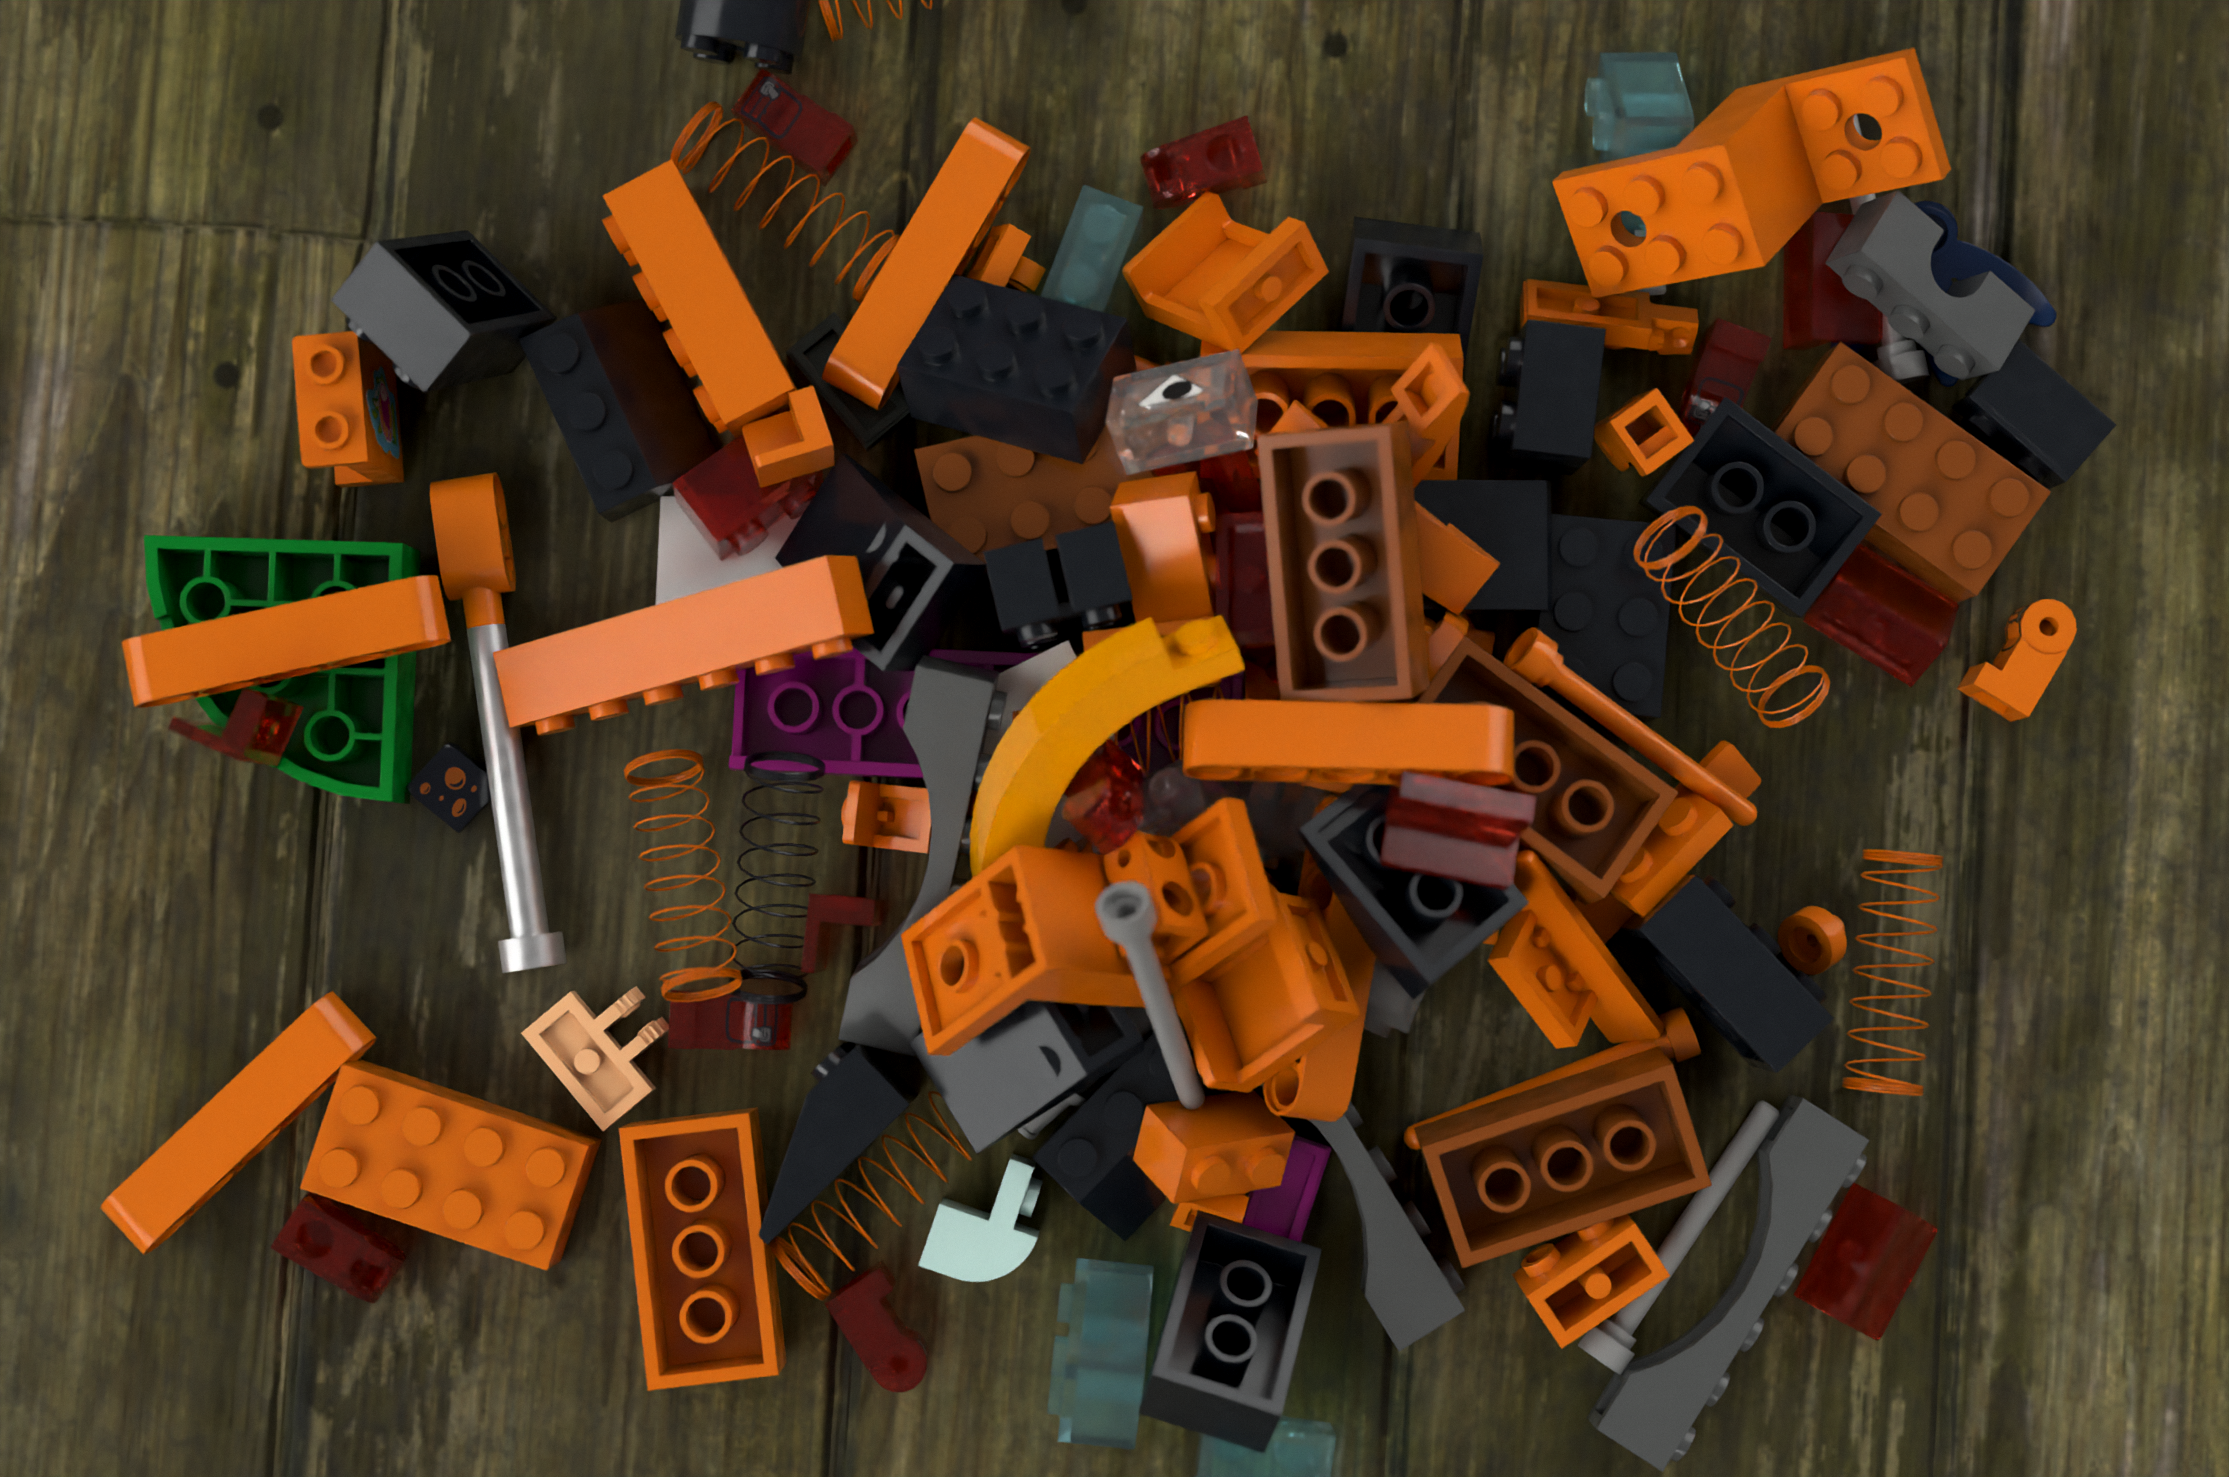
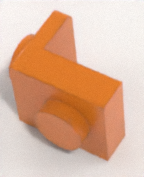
(887, 817)

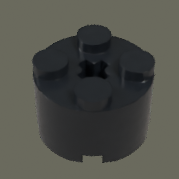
(758, 30)

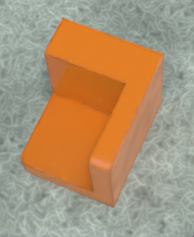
(790, 441)

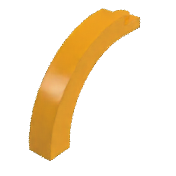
(1077, 715)

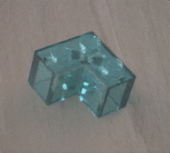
(1637, 108)
(1103, 1358)

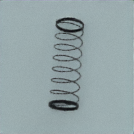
(786, 779)

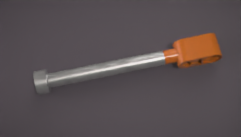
(477, 568)

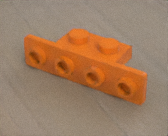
(1673, 846)
(1564, 968)

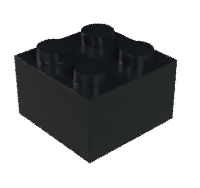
(1548, 398)

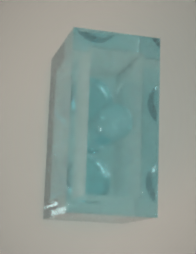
(1094, 250)

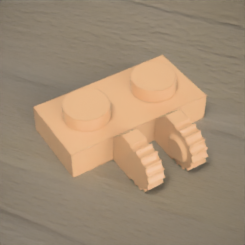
(590, 1058)

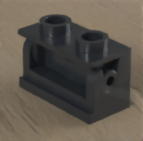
(2033, 417)

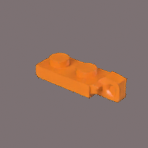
(1626, 316)

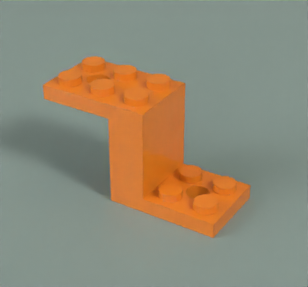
(1752, 174)
(1035, 931)

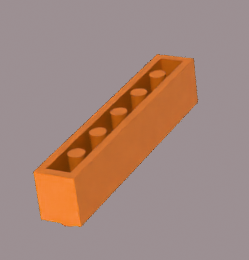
(683, 643)

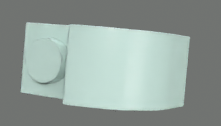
(980, 1244)

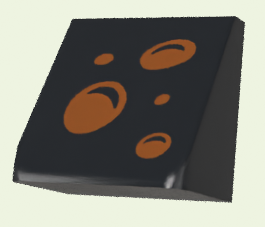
(452, 786)

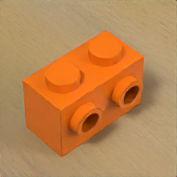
(1167, 546)
(1214, 1150)
(1589, 1276)

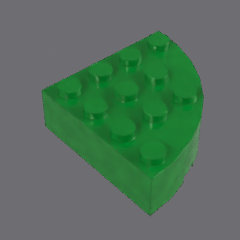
(355, 716)

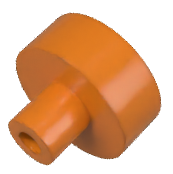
(1812, 940)

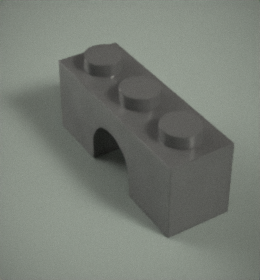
(1889, 263)

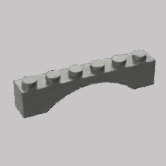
(947, 729)
(1397, 1272)
(1663, 1392)

